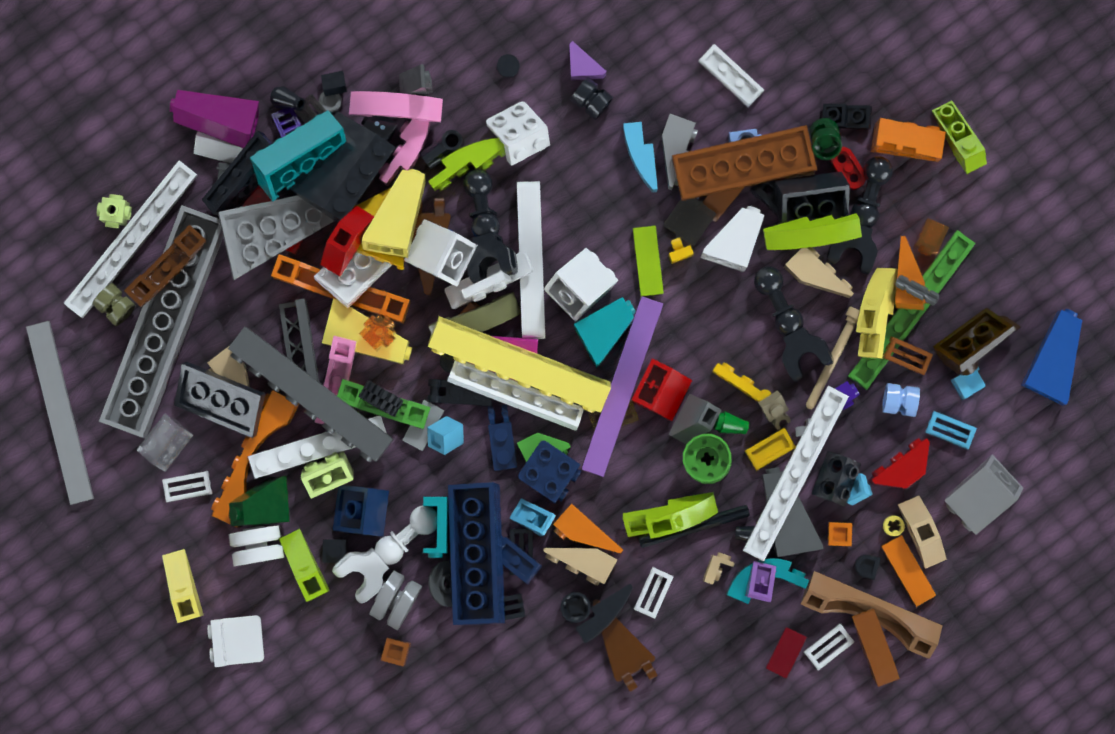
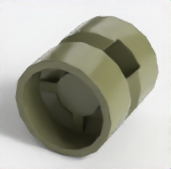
(112, 303)

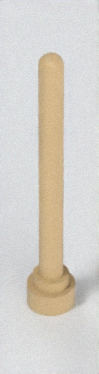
(852, 318)

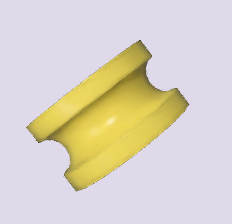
(894, 532)

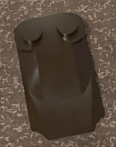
(974, 340)

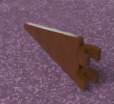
(441, 219)
(626, 653)

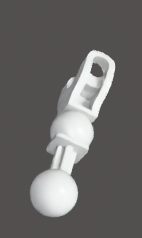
(387, 552)

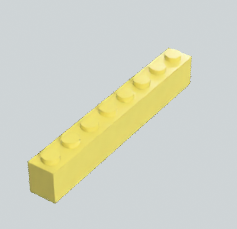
(519, 364)

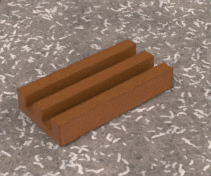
(890, 348)

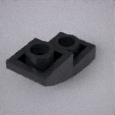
(849, 115)

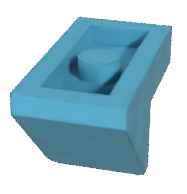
(532, 517)

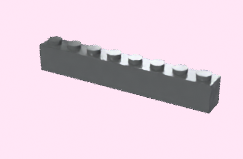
(311, 394)

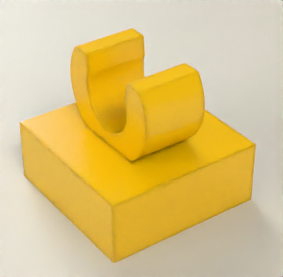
(679, 251)

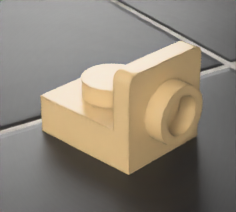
(713, 570)

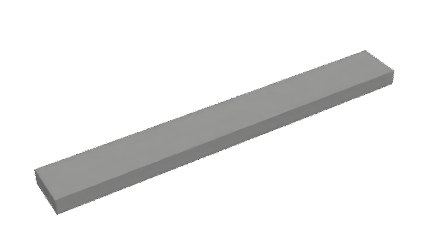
(60, 412)

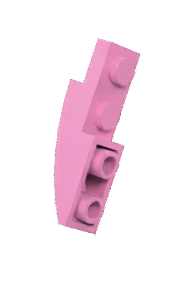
(415, 136)

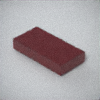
(786, 652)

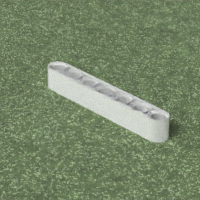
(531, 242)

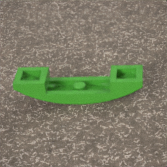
(409, 412)

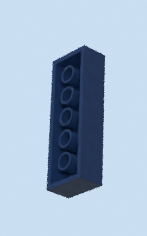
(476, 554)

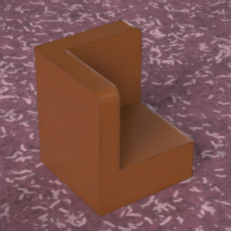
(395, 651)

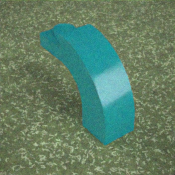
(738, 586)

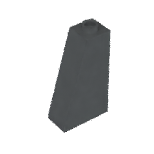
(797, 531)

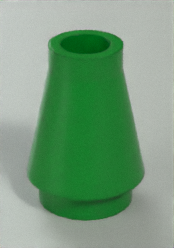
(730, 424)

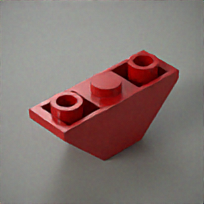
(345, 240)
(905, 467)

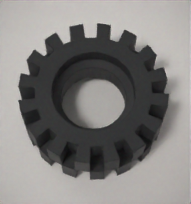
(380, 398)

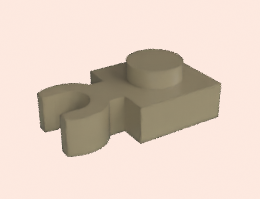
(775, 409)

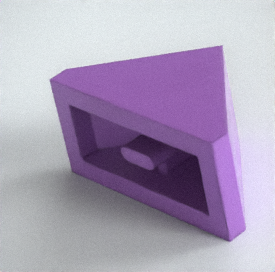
(583, 65)
(761, 581)

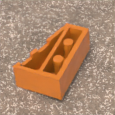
(908, 140)

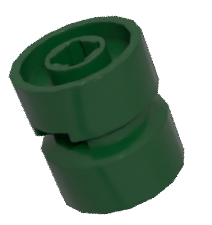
(825, 139)

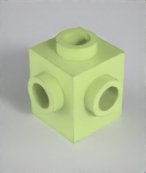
(122, 212)

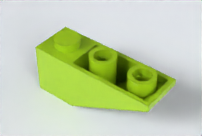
(960, 137)
(304, 565)

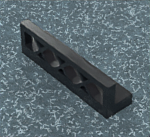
(235, 177)

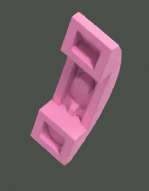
(395, 105)
(339, 365)

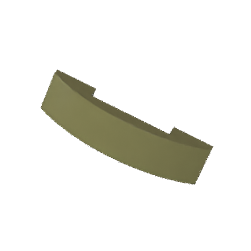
(487, 315)

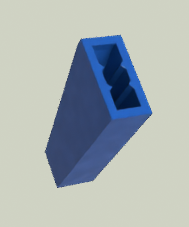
(1055, 359)

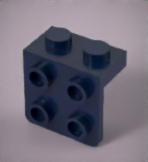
(549, 471)

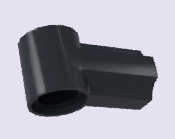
(439, 149)

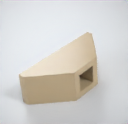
(923, 531)

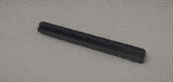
(716, 520)

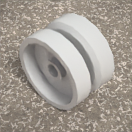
(256, 546)

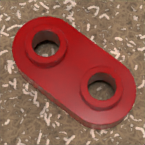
(849, 167)

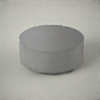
(332, 103)

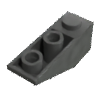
(416, 81)

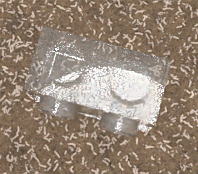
(164, 442)

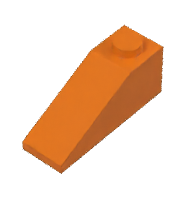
(908, 267)
(581, 529)

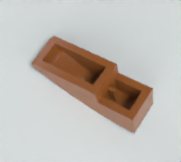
(875, 647)

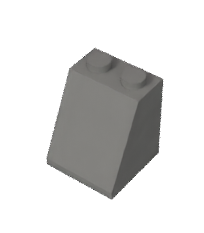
(983, 495)

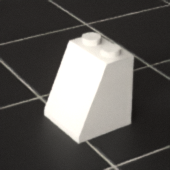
(736, 240)
(440, 252)
(580, 284)

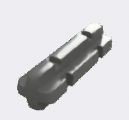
(917, 290)

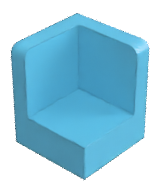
(968, 384)
(445, 435)

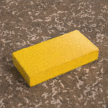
(770, 449)

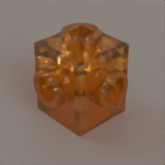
(371, 326)

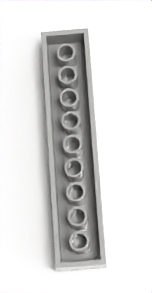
(161, 333)

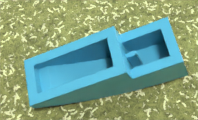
(641, 154)

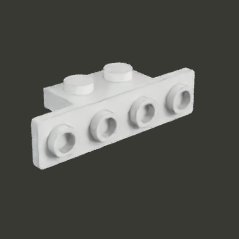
(495, 281)

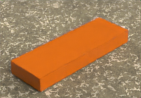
(908, 570)

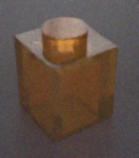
(931, 237)

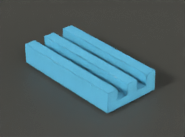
(946, 438)

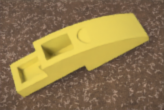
(874, 311)

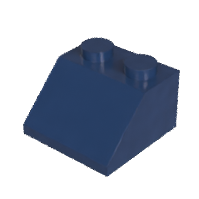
(361, 510)

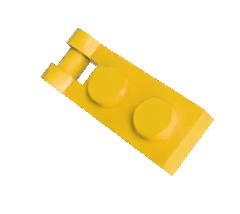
(742, 383)

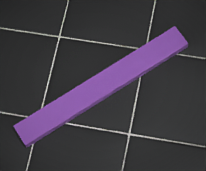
(622, 386)

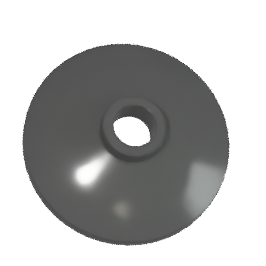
(438, 575)

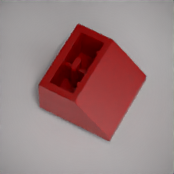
(661, 389)

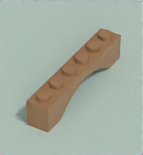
(914, 631)

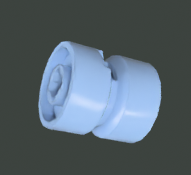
(901, 400)

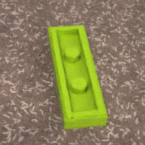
(648, 261)

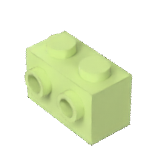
(326, 474)

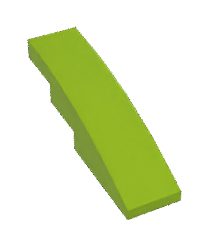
(814, 233)

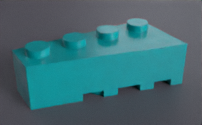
(297, 153)

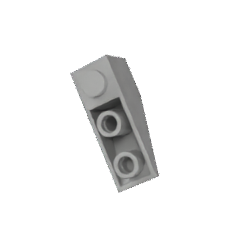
(675, 140)

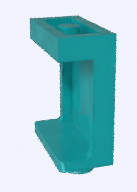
(442, 505)

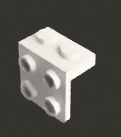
(519, 131)
(236, 640)

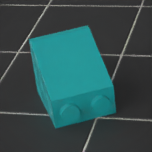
(604, 328)

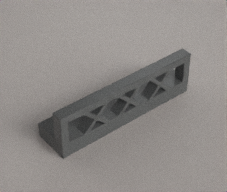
(306, 335)

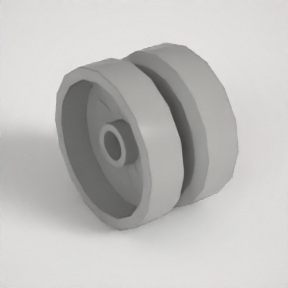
(394, 599)

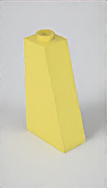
(396, 219)
(348, 325)

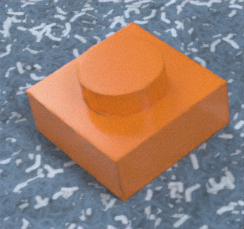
(839, 534)

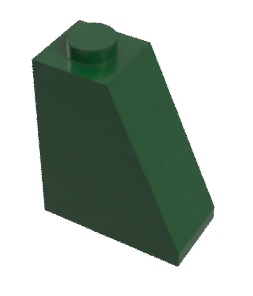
(262, 504)

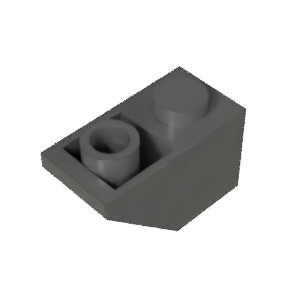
(694, 419)

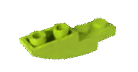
(457, 163)
(669, 519)

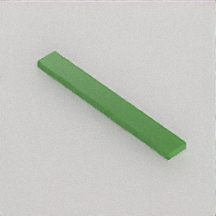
(905, 319)

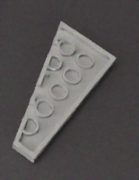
(266, 229)

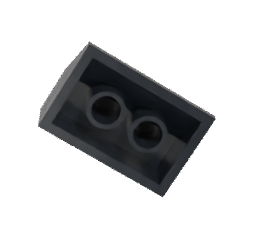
(812, 197)

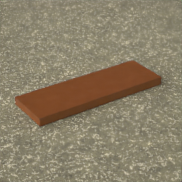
(744, 163)

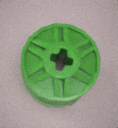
(716, 448)

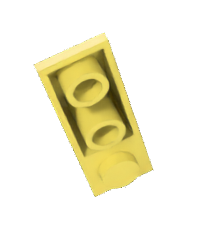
(182, 586)

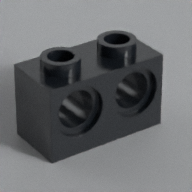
(836, 478)

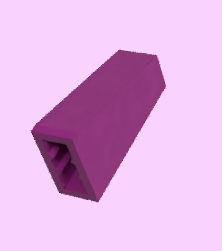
(217, 116)

